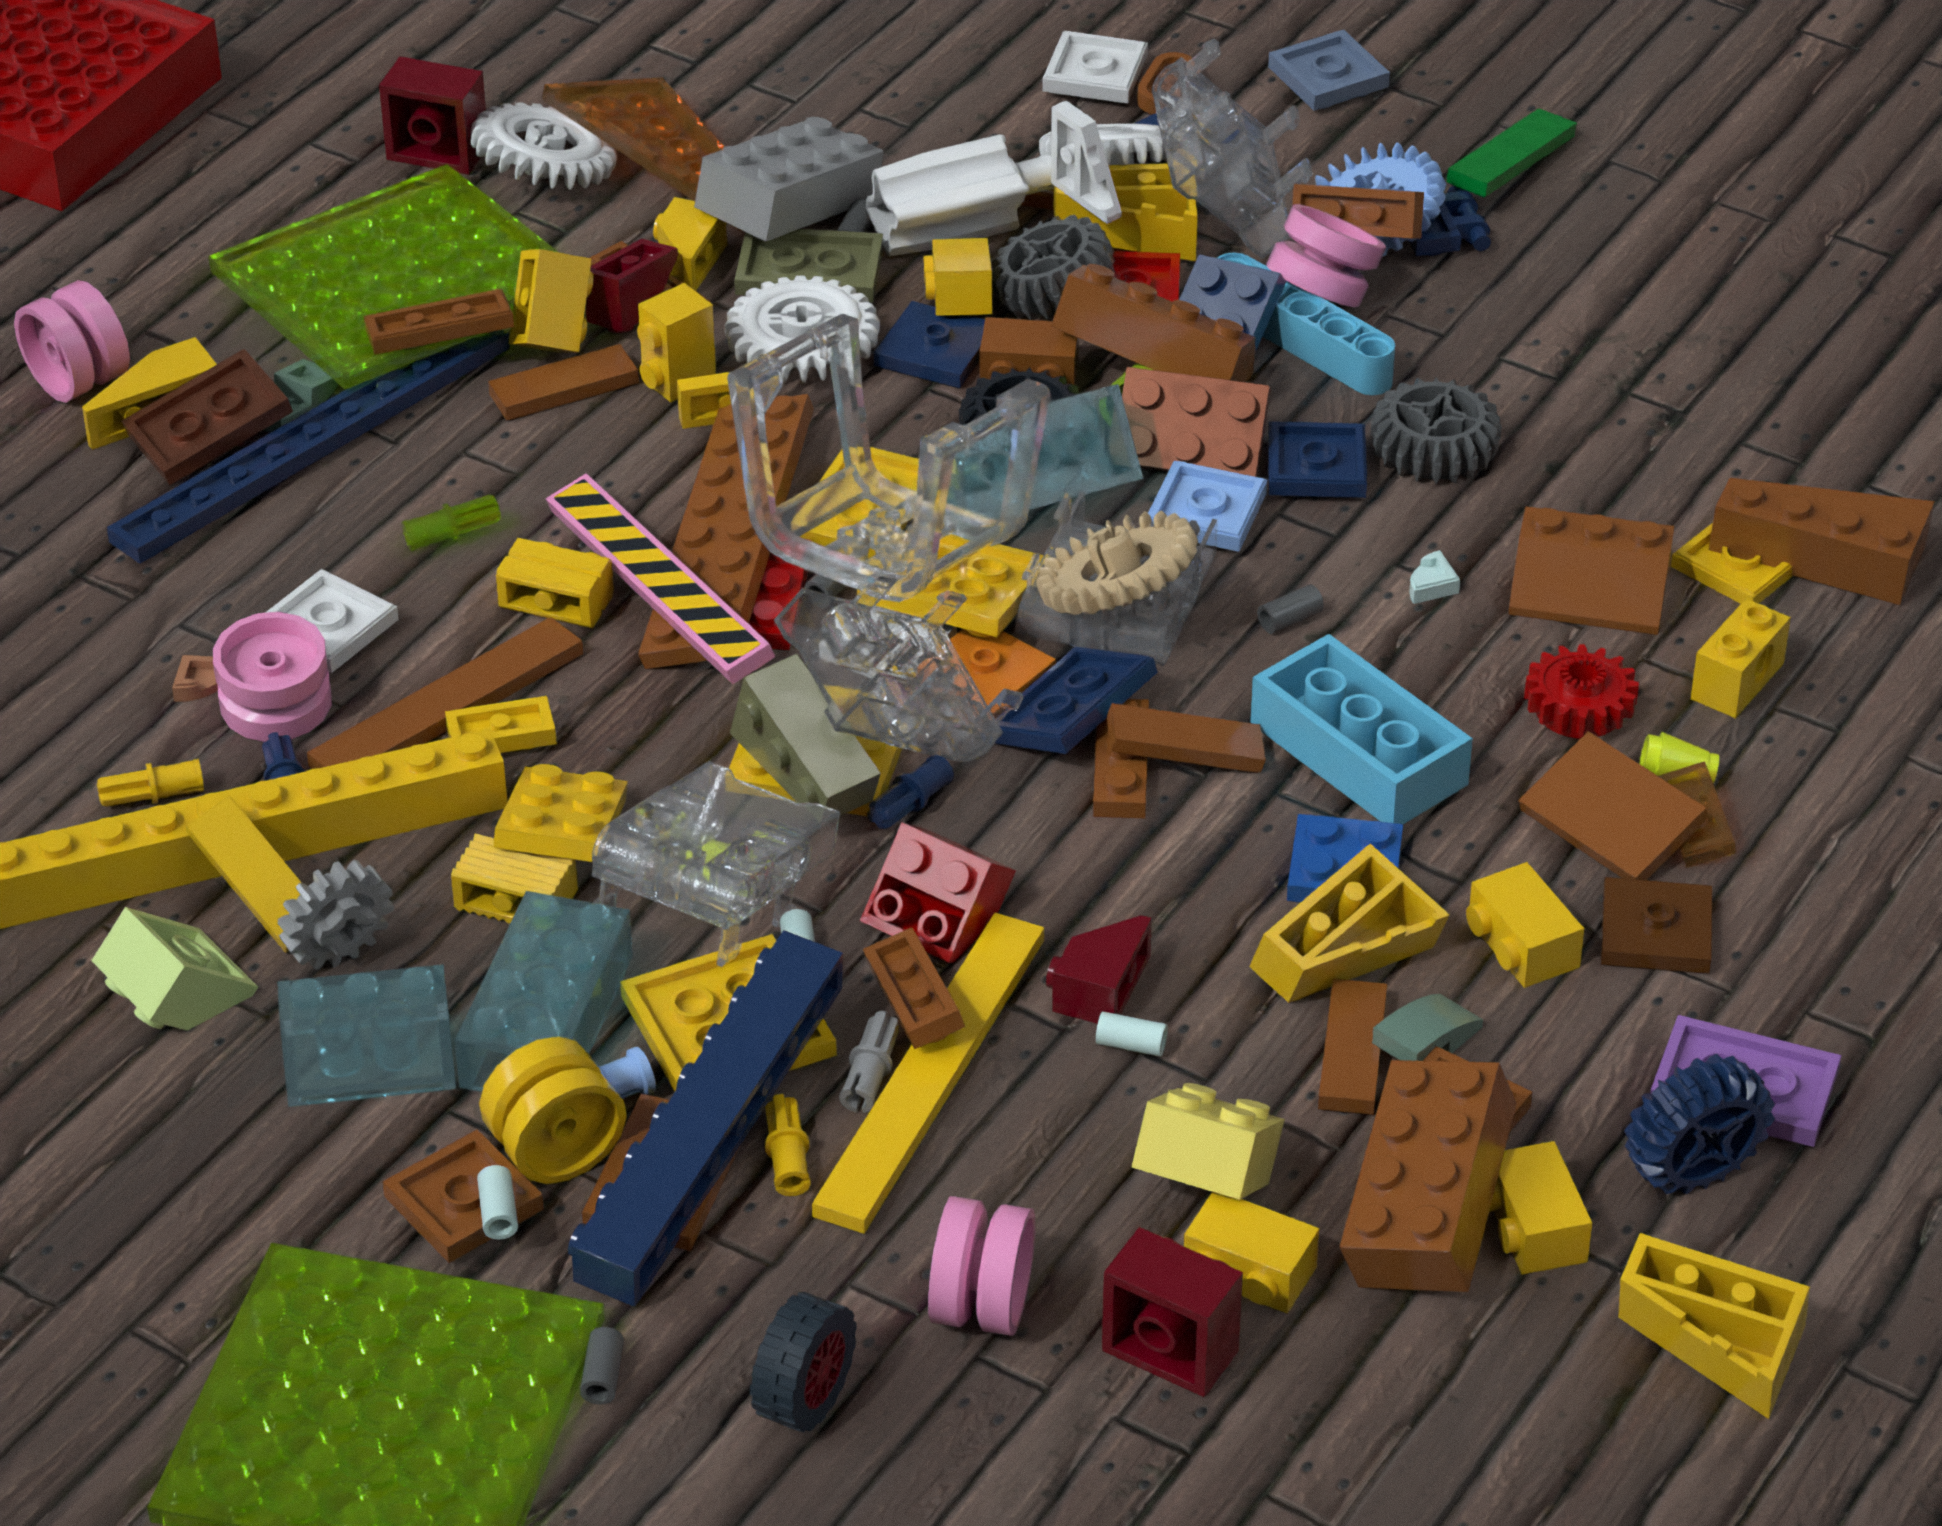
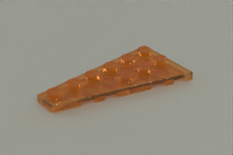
(642, 122)

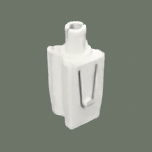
(953, 194)

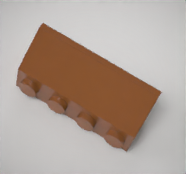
(1150, 328)

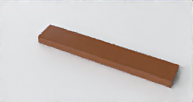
(474, 684)

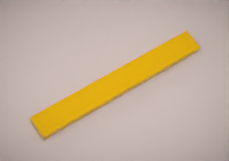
(926, 1077)

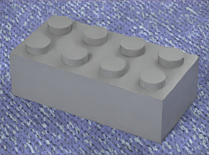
(787, 178)

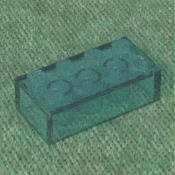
(1082, 448)
(545, 982)

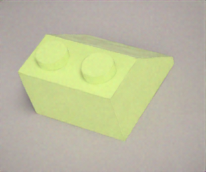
(169, 971)

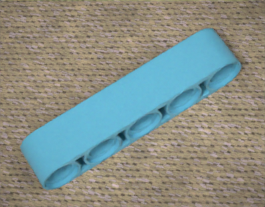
(1328, 337)

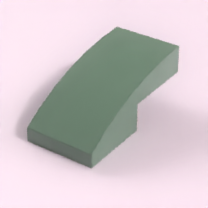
(304, 387)
(1423, 1025)

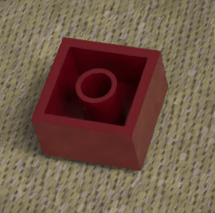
(431, 113)
(1171, 1311)

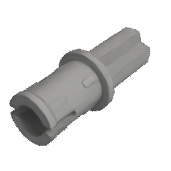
(870, 1062)

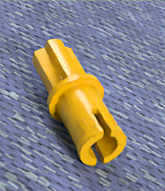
(151, 783)
(787, 1146)

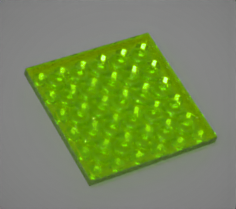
(377, 255)
(377, 1400)

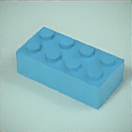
(1361, 731)

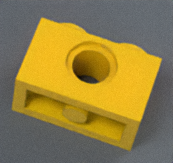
(1740, 658)

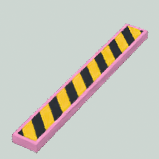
(661, 579)

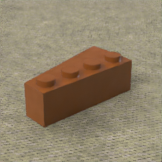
(1825, 534)

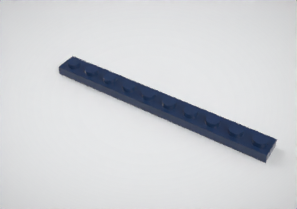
(294, 448)

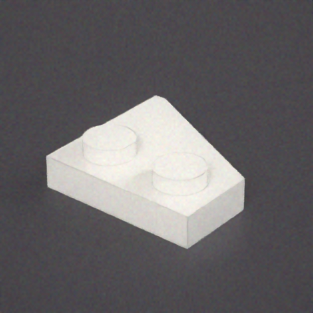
(1080, 162)

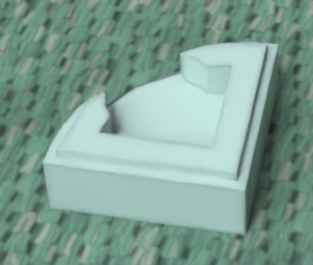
(1433, 579)

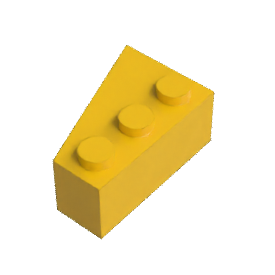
(1152, 212)
(1348, 928)
(1716, 1316)

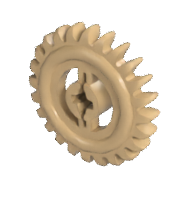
(1116, 560)

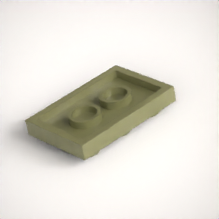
(836, 255)

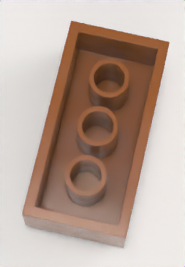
(1428, 1175)

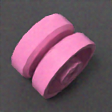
(1326, 255)
(72, 341)
(272, 676)
(981, 1265)

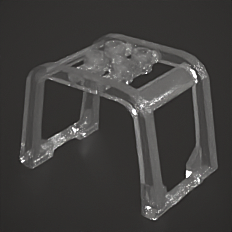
(904, 554)

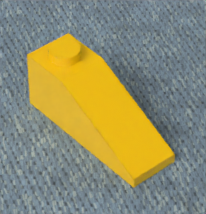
(140, 386)

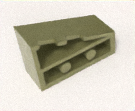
(789, 735)

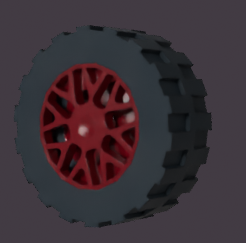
(803, 1361)

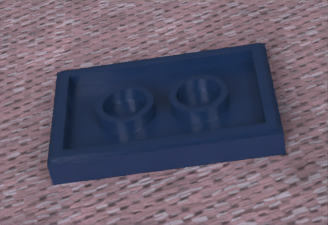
(1074, 698)

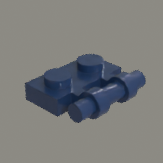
(1447, 231)

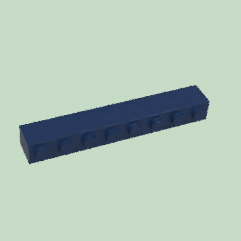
(706, 1118)

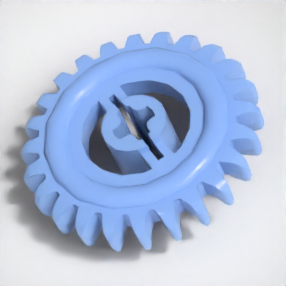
(1400, 172)

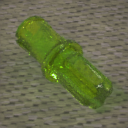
(450, 522)

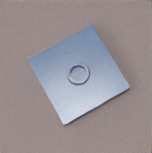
(1210, 494)

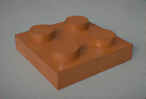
(443, 1195)

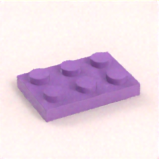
(1794, 1074)

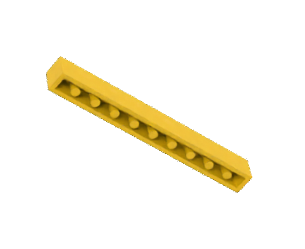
(294, 813)

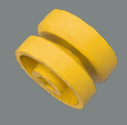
(552, 1110)

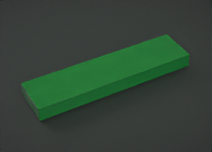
(1511, 152)

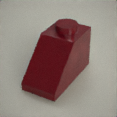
(627, 280)
(1100, 969)

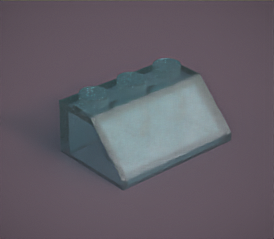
(366, 1035)

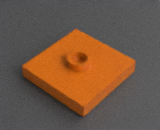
(1000, 662)

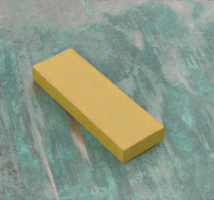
(246, 862)

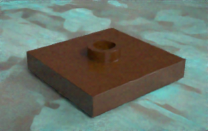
(1656, 925)

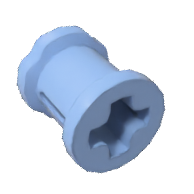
(630, 1074)

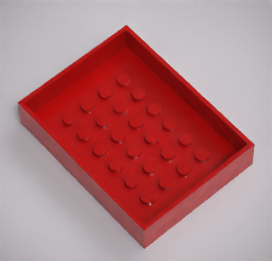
(92, 87)

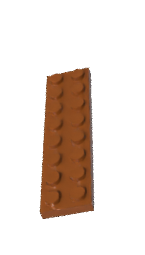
(716, 527)

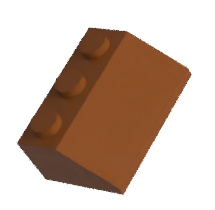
(1591, 570)

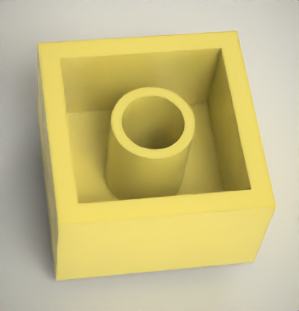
(1208, 1141)

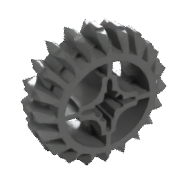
(1037, 263)
(1435, 430)

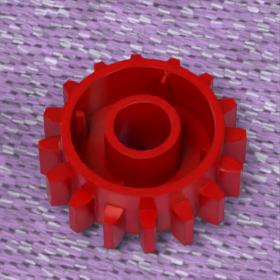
(1581, 692)

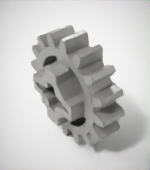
(335, 914)

